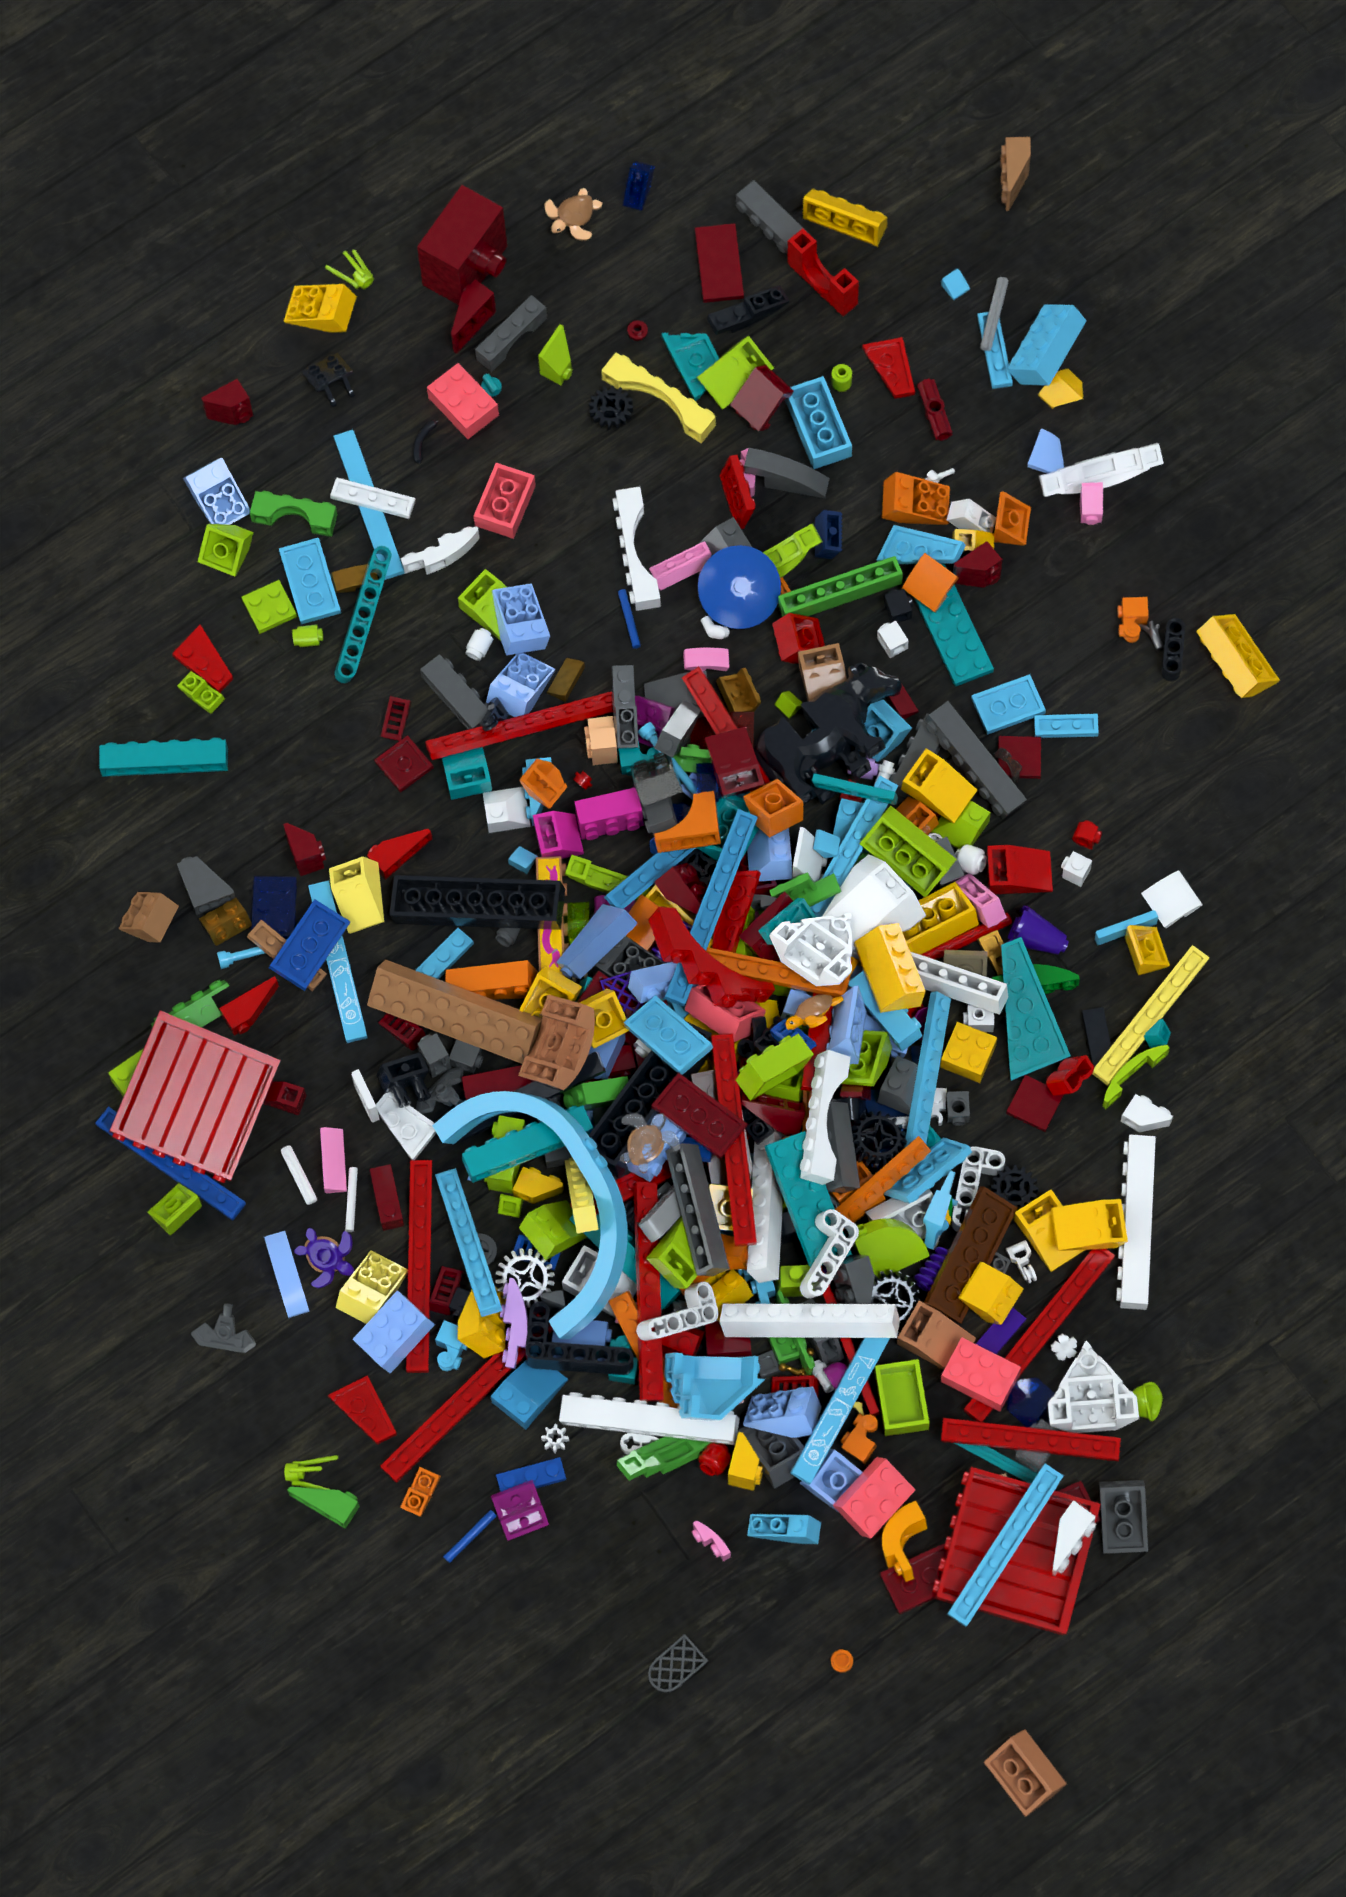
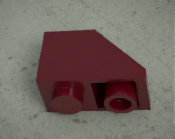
(285, 1097)

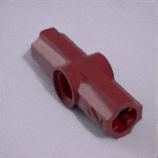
(931, 399)

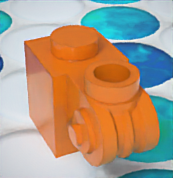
(1133, 612)
(856, 1442)

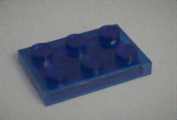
(275, 903)

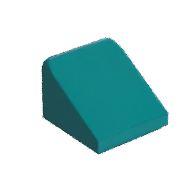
(1157, 1034)

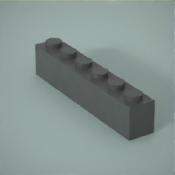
(975, 760)
(697, 1210)

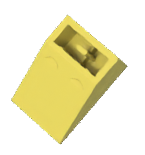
(358, 893)
(370, 1287)

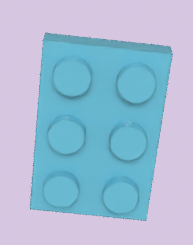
(1008, 704)

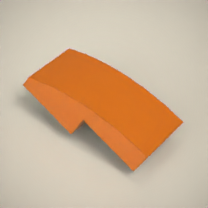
(420, 1491)

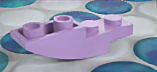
(516, 1314)

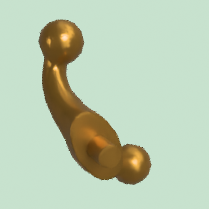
(783, 1367)

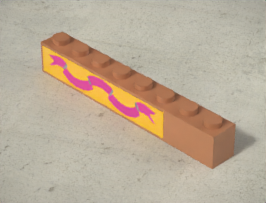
(552, 942)

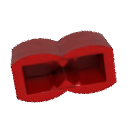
(1070, 1075)

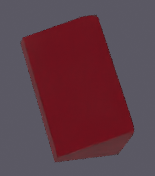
(902, 704)

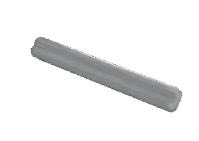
(994, 314)

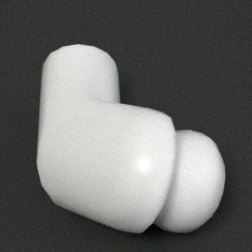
(714, 631)

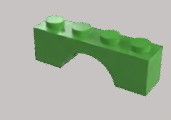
(270, 507)

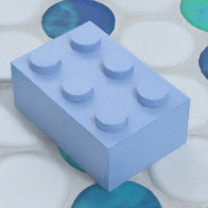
(393, 1331)

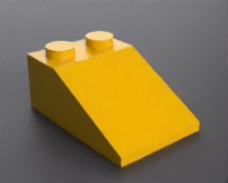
(548, 983)

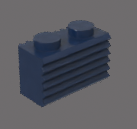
(829, 529)

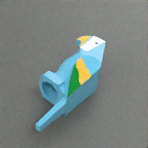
(939, 1213)

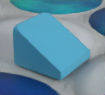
(955, 284)
(826, 844)
(522, 859)

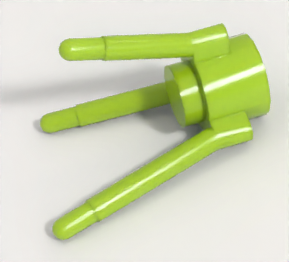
(362, 276)
(296, 1471)

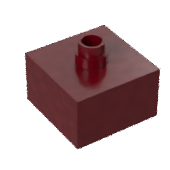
(463, 245)

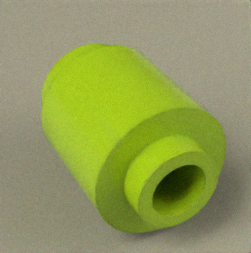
(841, 377)
(307, 636)

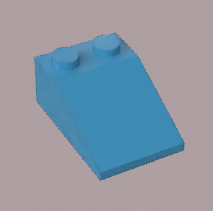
(527, 1392)

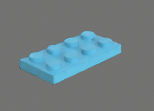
(309, 581)
(668, 1035)
(926, 1173)

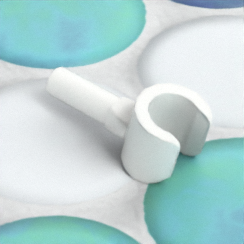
(934, 477)

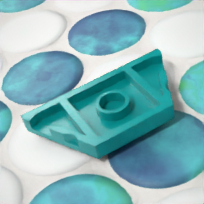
(692, 357)

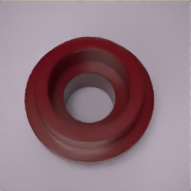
(637, 335)

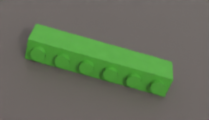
(842, 588)

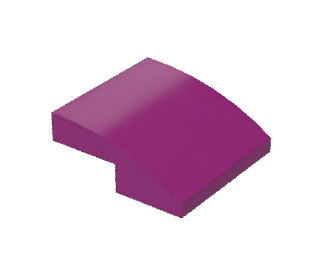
(653, 712)
(519, 1510)

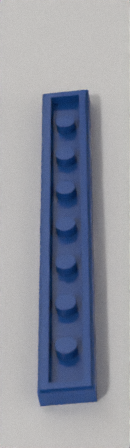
(200, 1184)

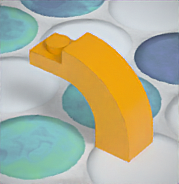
(899, 1528)

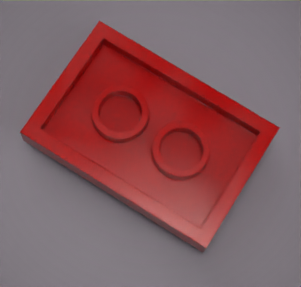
(737, 491)

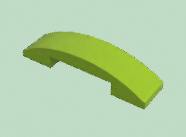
(594, 876)
(1151, 1056)

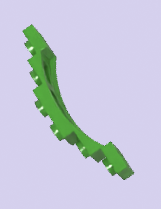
(661, 1456)

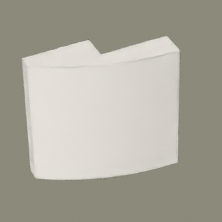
(1172, 898)

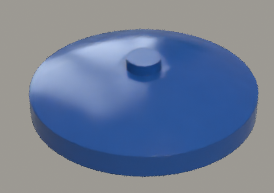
(739, 587)

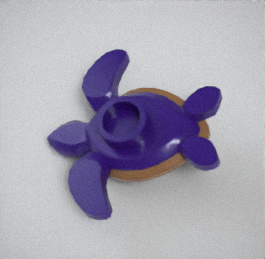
(326, 1256)

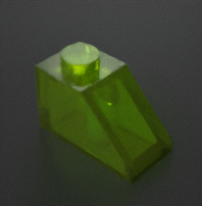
(577, 918)

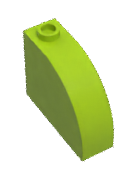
(889, 1245)

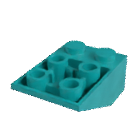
(467, 773)

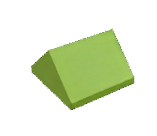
(175, 1208)

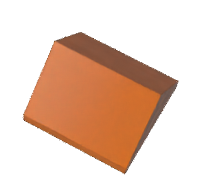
(1011, 520)

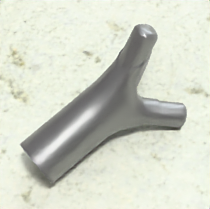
(1153, 633)

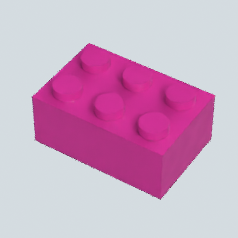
(609, 814)

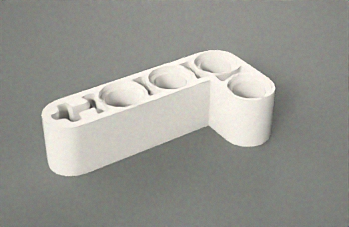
(974, 1170)
(826, 1257)
(697, 1306)

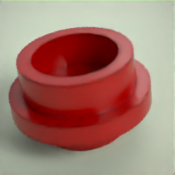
(583, 780)

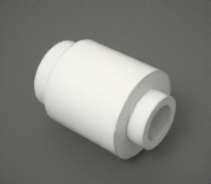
(479, 644)

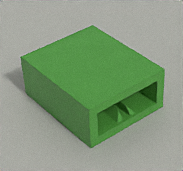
(595, 1093)

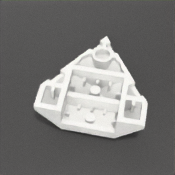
(816, 948)
(1092, 1397)

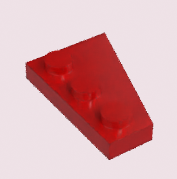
(892, 365)
(203, 659)
(364, 1408)

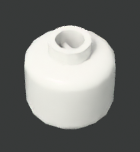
(971, 859)

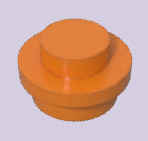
(841, 1661)

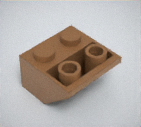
(149, 916)

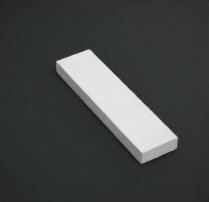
(372, 498)

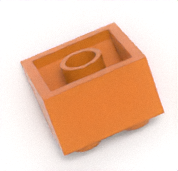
(775, 807)

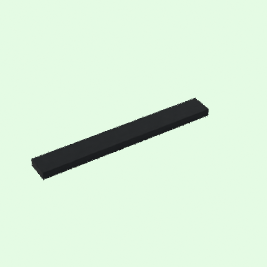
(592, 1068)

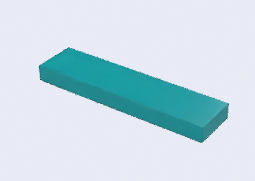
(855, 789)

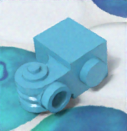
(448, 1339)

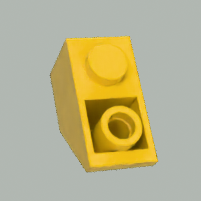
(973, 538)
(536, 1187)

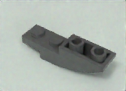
(624, 706)

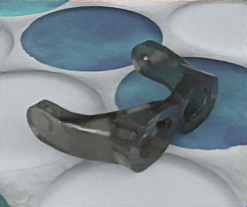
(1006, 756)

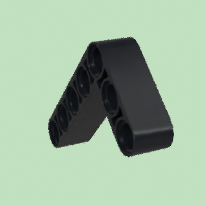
(571, 1351)

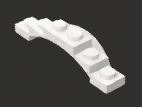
(1108, 468)

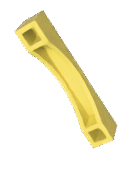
(624, 374)
(581, 1198)

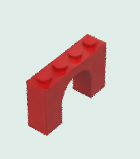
(839, 290)

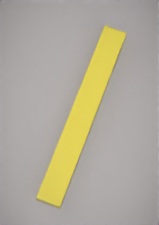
(1150, 1013)

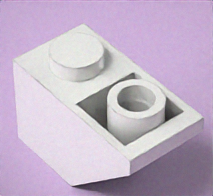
(970, 516)
(1144, 1115)

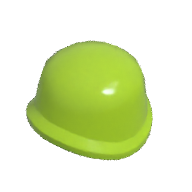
(1148, 1400)

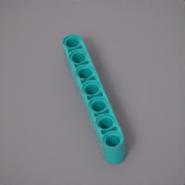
(359, 623)

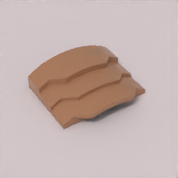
(561, 1043)

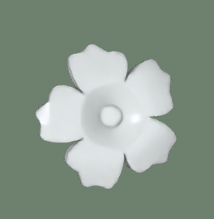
(1064, 1347)

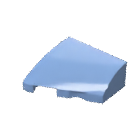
(1046, 453)

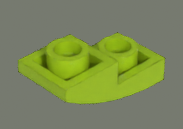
(201, 692)

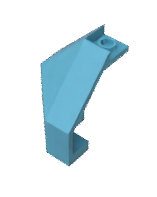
(710, 1385)

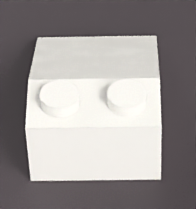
(806, 858)

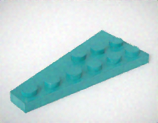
(1030, 1023)

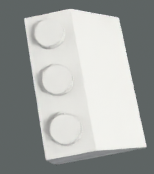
(911, 1213)

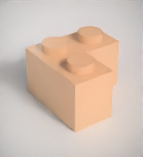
(601, 740)

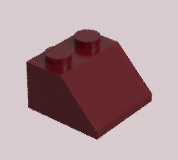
(228, 404)
(979, 567)
(305, 849)

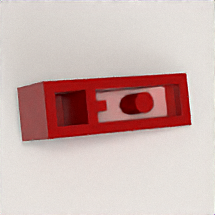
(396, 851)
(245, 1009)

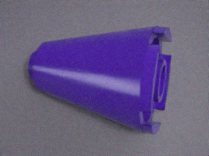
(1037, 932)

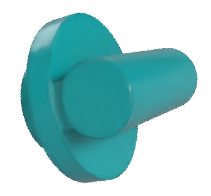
(491, 385)
(932, 1138)

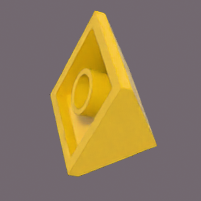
(1146, 949)

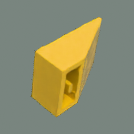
(321, 307)
(938, 786)
(1037, 1225)
(1089, 1225)
(729, 1289)
(482, 1334)

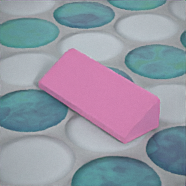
(681, 565)
(333, 1160)

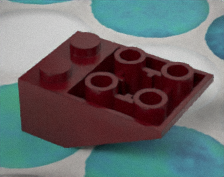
(734, 762)
(682, 887)

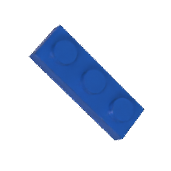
(540, 1473)

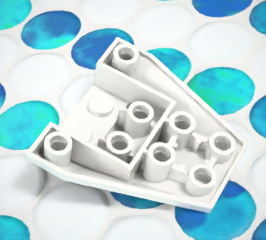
(875, 899)

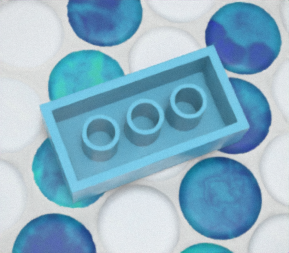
(1046, 344)
(818, 423)

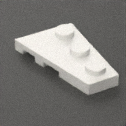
(406, 1124)

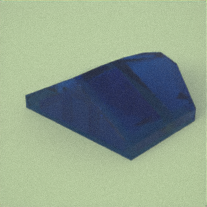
(1029, 1400)

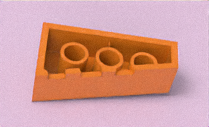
(495, 981)

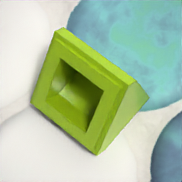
(788, 704)
(510, 1205)

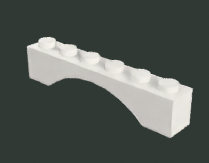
(644, 586)
(818, 1158)

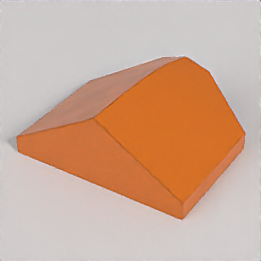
(543, 782)

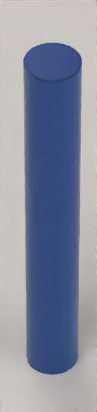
(629, 618)
(451, 1554)

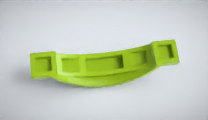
(793, 549)

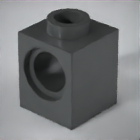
(466, 1056)
(961, 1099)

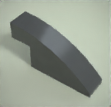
(785, 473)

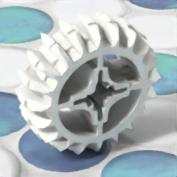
(534, 1260)

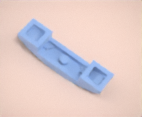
(286, 1274)

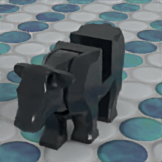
(837, 733)

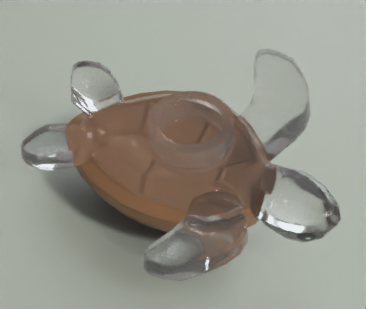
(647, 1140)

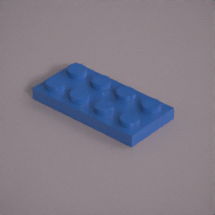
(309, 945)

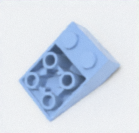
(217, 493)
(520, 619)
(520, 684)
(784, 1412)

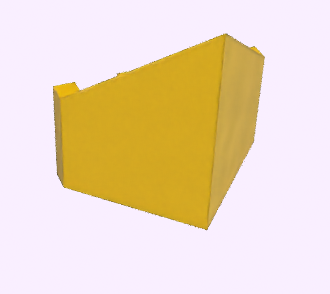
(1062, 390)

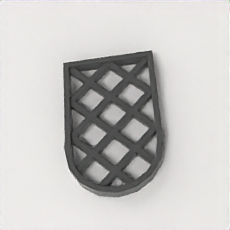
(681, 1681)

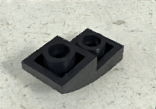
(756, 1127)

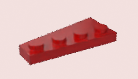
(735, 911)

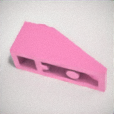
(986, 903)

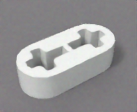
(637, 1439)

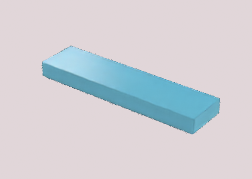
(996, 357)

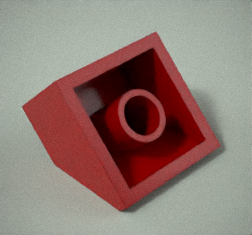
(797, 634)

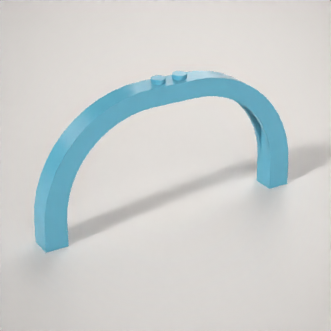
(594, 1169)

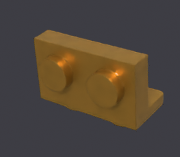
(739, 692)
(226, 921)

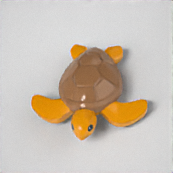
(812, 1011)

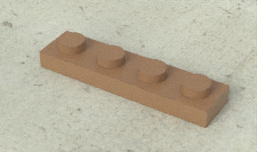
(271, 944)

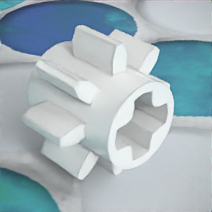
(550, 1435)

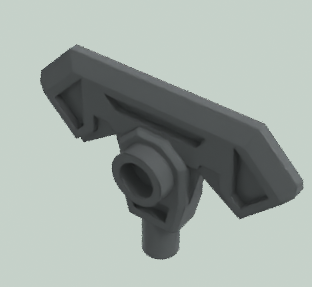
(443, 1091)
(224, 1334)

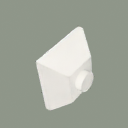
(506, 809)

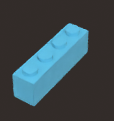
(897, 1023)

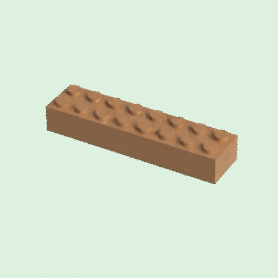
(454, 1011)

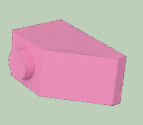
(1091, 503)

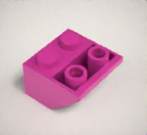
(557, 834)

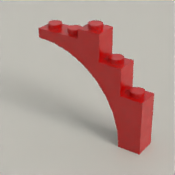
(699, 966)

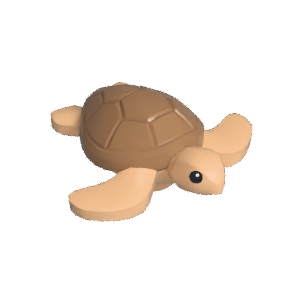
(573, 213)

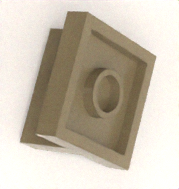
(968, 960)

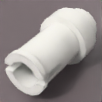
(885, 770)
(822, 1378)

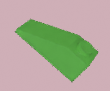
(331, 1504)

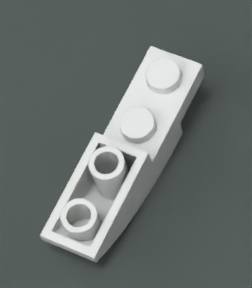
(450, 549)

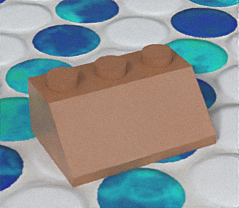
(1025, 1772)

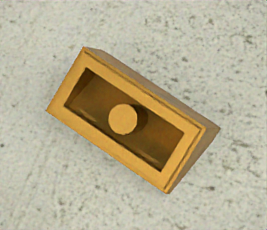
(566, 679)

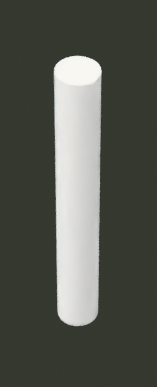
(351, 1199)

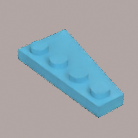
(910, 545)

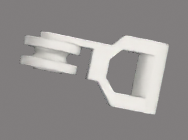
(1029, 1273)

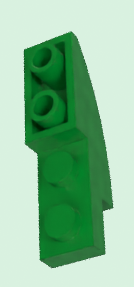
(1053, 978)

